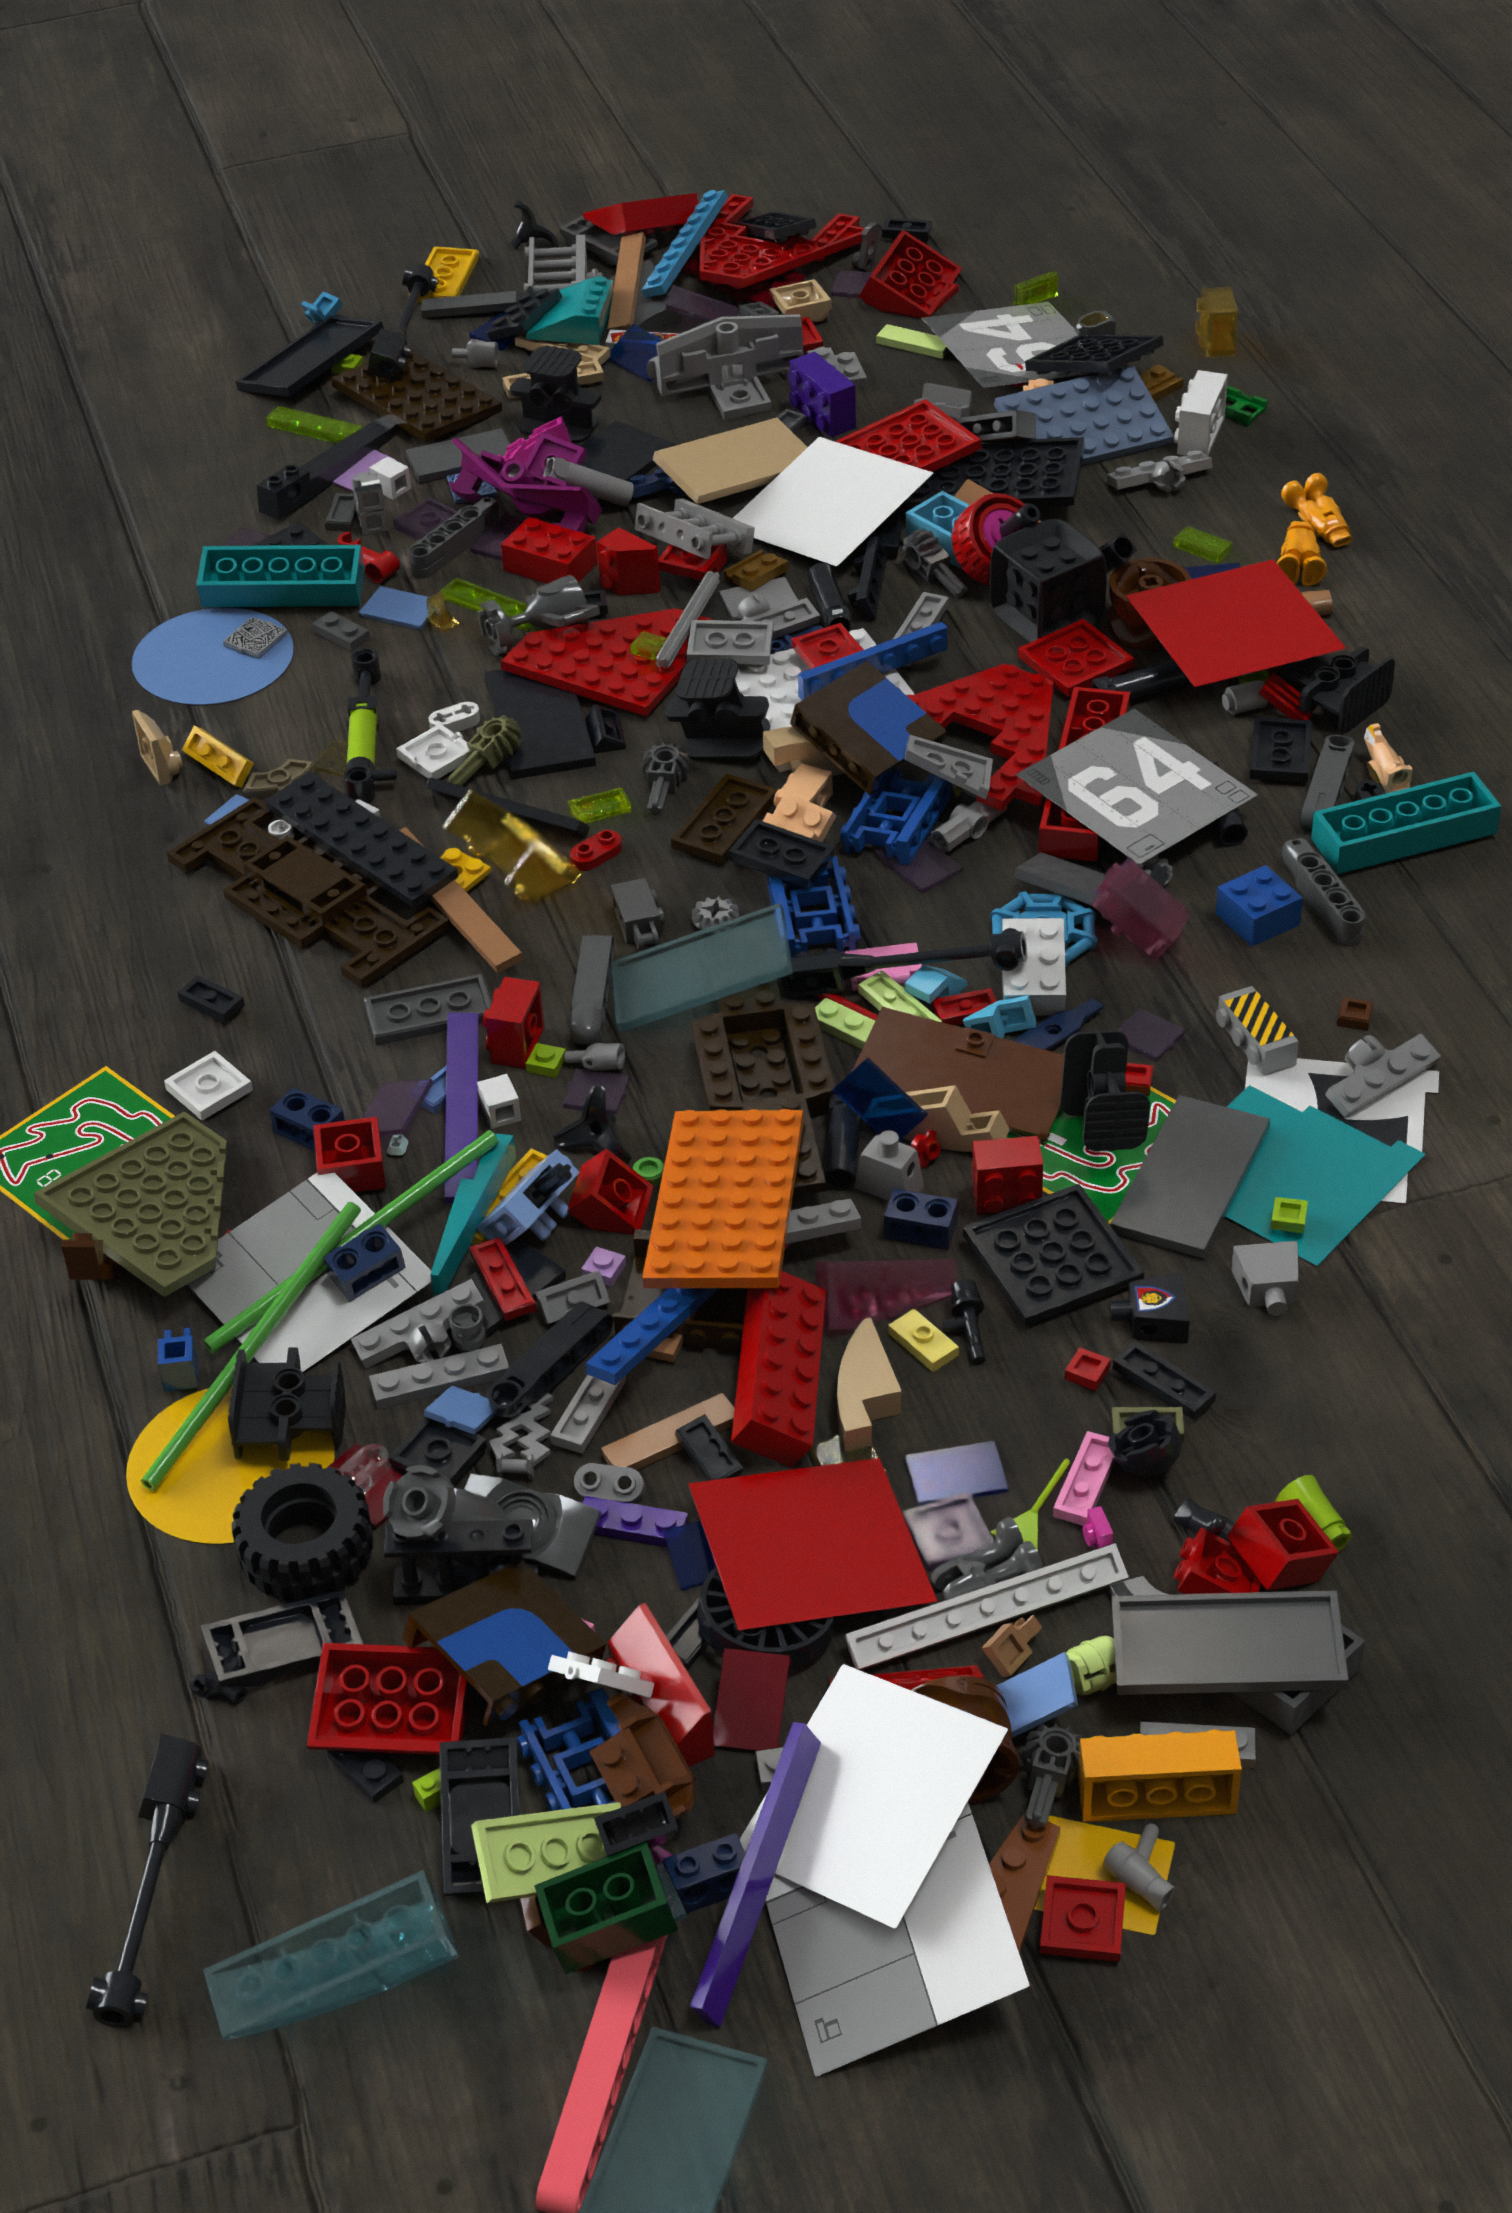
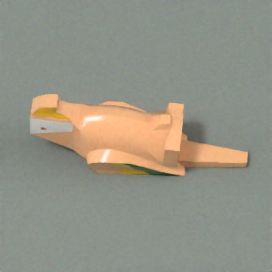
(1385, 764)

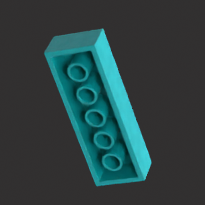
(281, 576)
(1405, 822)

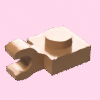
(1009, 1646)

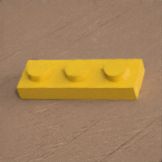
(217, 756)

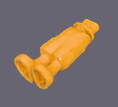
(1318, 509)
(1302, 549)

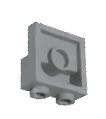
(845, 363)

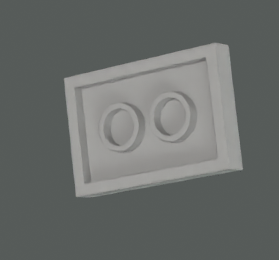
(741, 640)

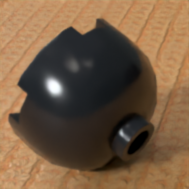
(1147, 1444)

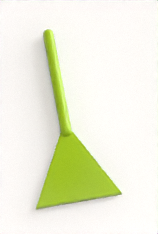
(1028, 1521)

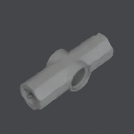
(964, 823)

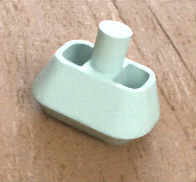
(397, 1145)

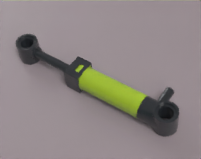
(363, 724)

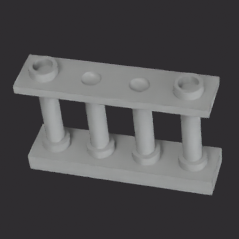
(577, 264)
(694, 528)

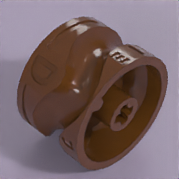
(1133, 577)
(987, 1702)

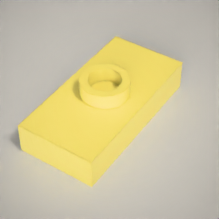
(923, 1340)

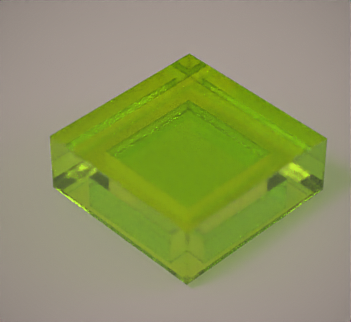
(647, 645)

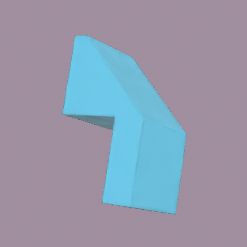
(934, 982)
(1003, 1017)

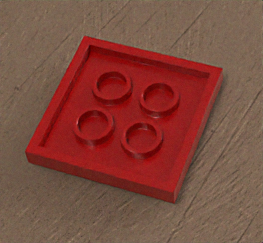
(1075, 656)

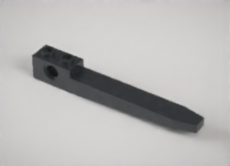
(296, 485)

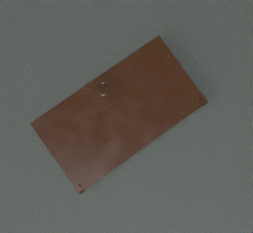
(984, 1068)

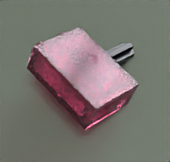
(1141, 906)

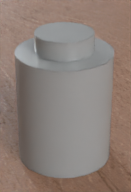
(1243, 697)

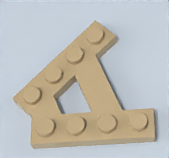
(588, 370)

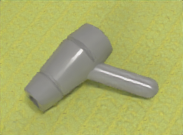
(1134, 1869)

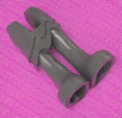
(969, 1571)

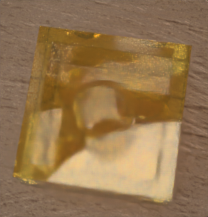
(1217, 321)

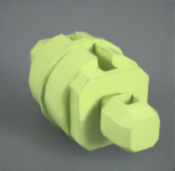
(1093, 1665)

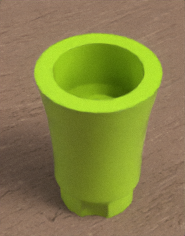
(1314, 1500)

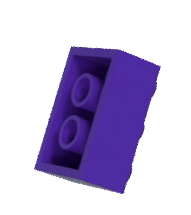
(822, 394)

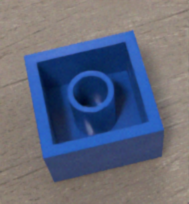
(1259, 905)

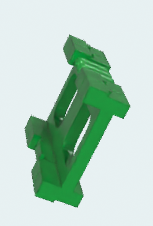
(1243, 401)

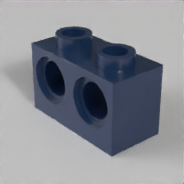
(298, 1112)
(921, 1219)
(364, 1262)
(706, 1872)

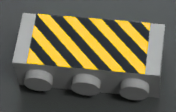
(1257, 1030)

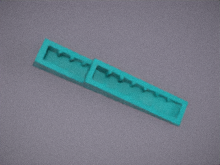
(469, 1210)

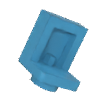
(324, 306)

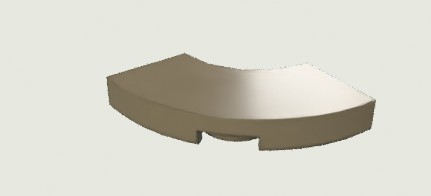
(269, 783)

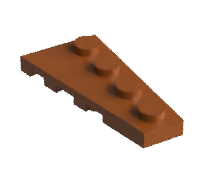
(1020, 1872)

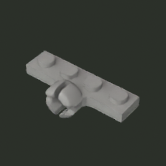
(1165, 474)
(785, 618)
(1379, 1071)
(417, 1329)

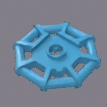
(1051, 907)

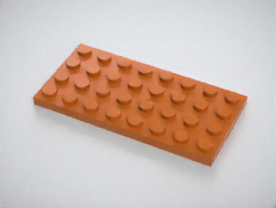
(724, 1200)

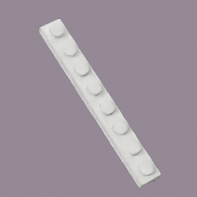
(985, 1607)

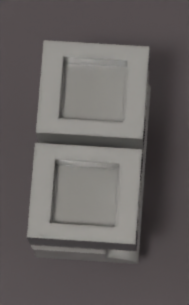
(369, 503)

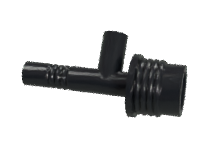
(965, 1307)

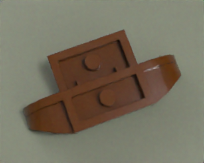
(644, 1759)

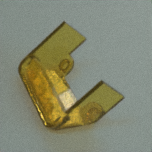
(530, 861)

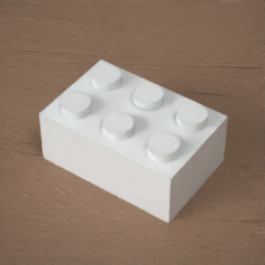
(1201, 412)
(1044, 971)

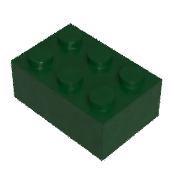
(605, 1908)

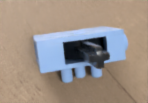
(528, 1200)

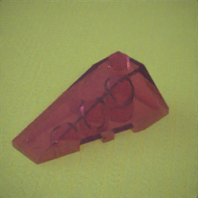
(880, 1288)

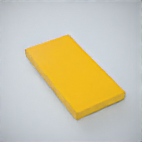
(452, 268)

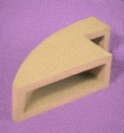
(790, 746)
(953, 1120)
(865, 1387)

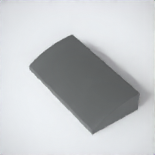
(651, 311)

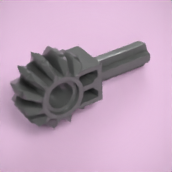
(931, 561)
(664, 769)
(1052, 1763)

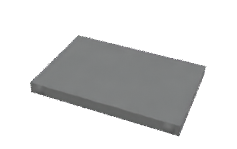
(776, 592)

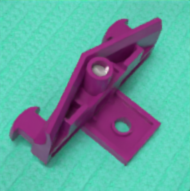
(526, 485)

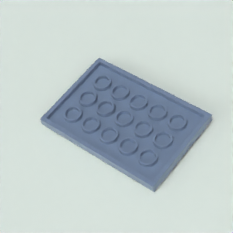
(1108, 411)

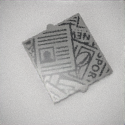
(255, 637)

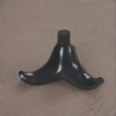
(529, 228)
(593, 1127)

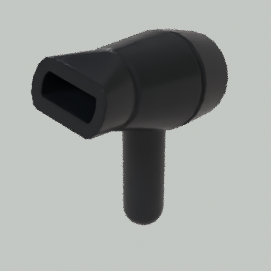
(1194, 1517)

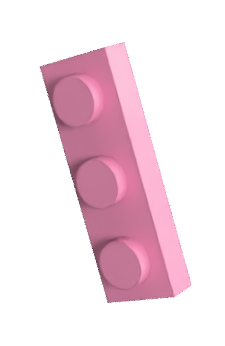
(1085, 1479)

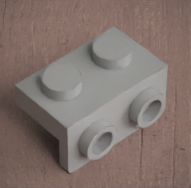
(950, 400)

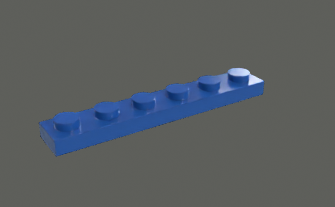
(882, 657)
(646, 1333)

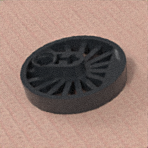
(759, 1638)

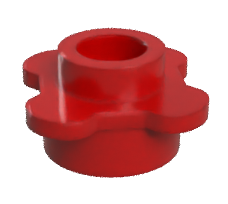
(927, 1147)

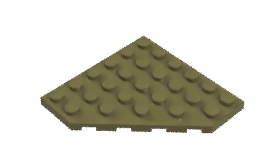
(150, 1202)

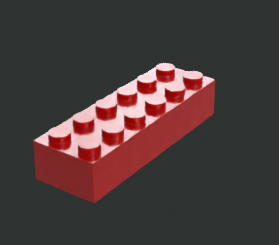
(779, 1370)

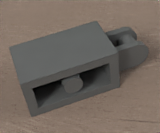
(637, 912)

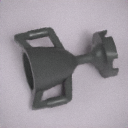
(552, 607)
(426, 1502)

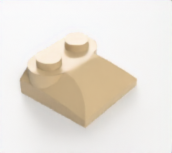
(804, 299)
(156, 749)

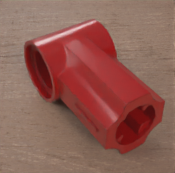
(378, 565)

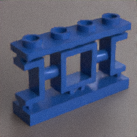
(903, 834)
(821, 925)
(559, 1782)

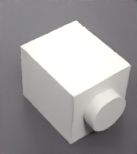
(392, 476)
(499, 1101)

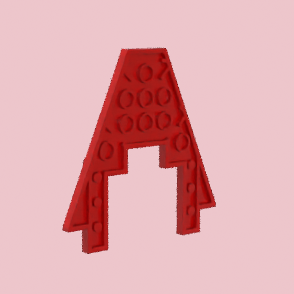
(742, 261)
(1003, 705)

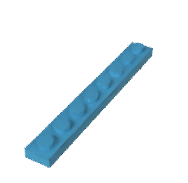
(684, 243)

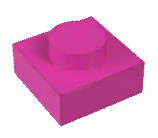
(1098, 1530)

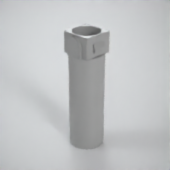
(598, 483)

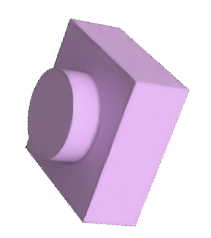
(608, 1262)

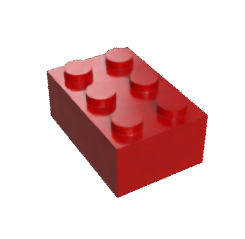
(548, 552)

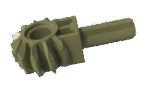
(489, 747)

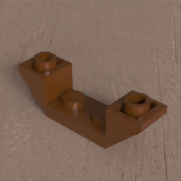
(86, 1259)

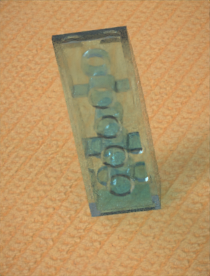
(333, 1959)

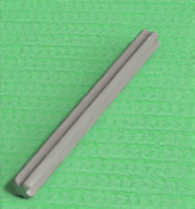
(683, 625)

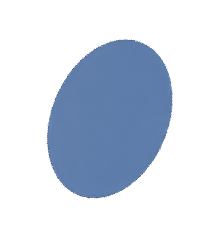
(192, 666)

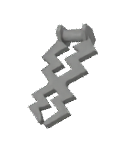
(534, 1450)

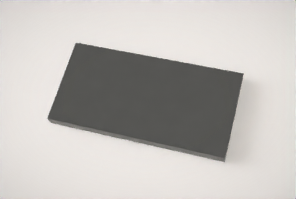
(1190, 1176)
(1228, 1642)

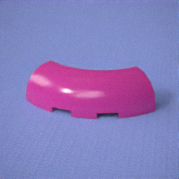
(522, 448)

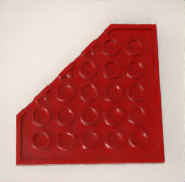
(597, 660)

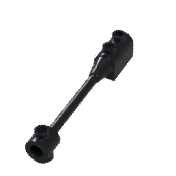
(391, 348)
(831, 970)
(166, 1803)

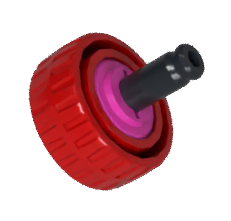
(983, 526)

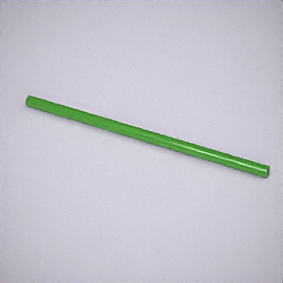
(384, 1217)
(251, 1346)

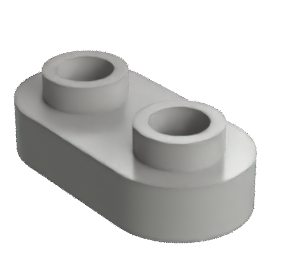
(609, 1482)

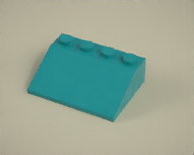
(578, 315)

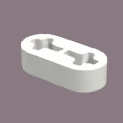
(456, 717)

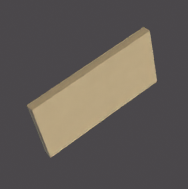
(731, 460)

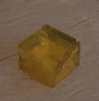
(438, 614)

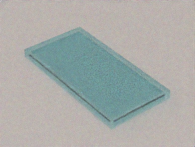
(701, 967)
(676, 2128)

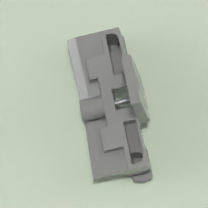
(706, 358)

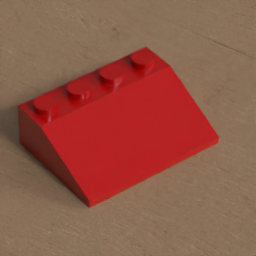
(644, 215)
(906, 276)
(387, 1700)

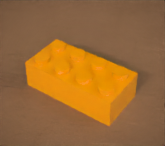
(1159, 1775)

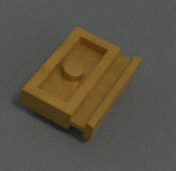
(1161, 382)
(756, 570)

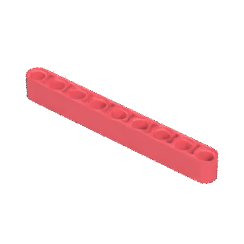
(598, 2079)

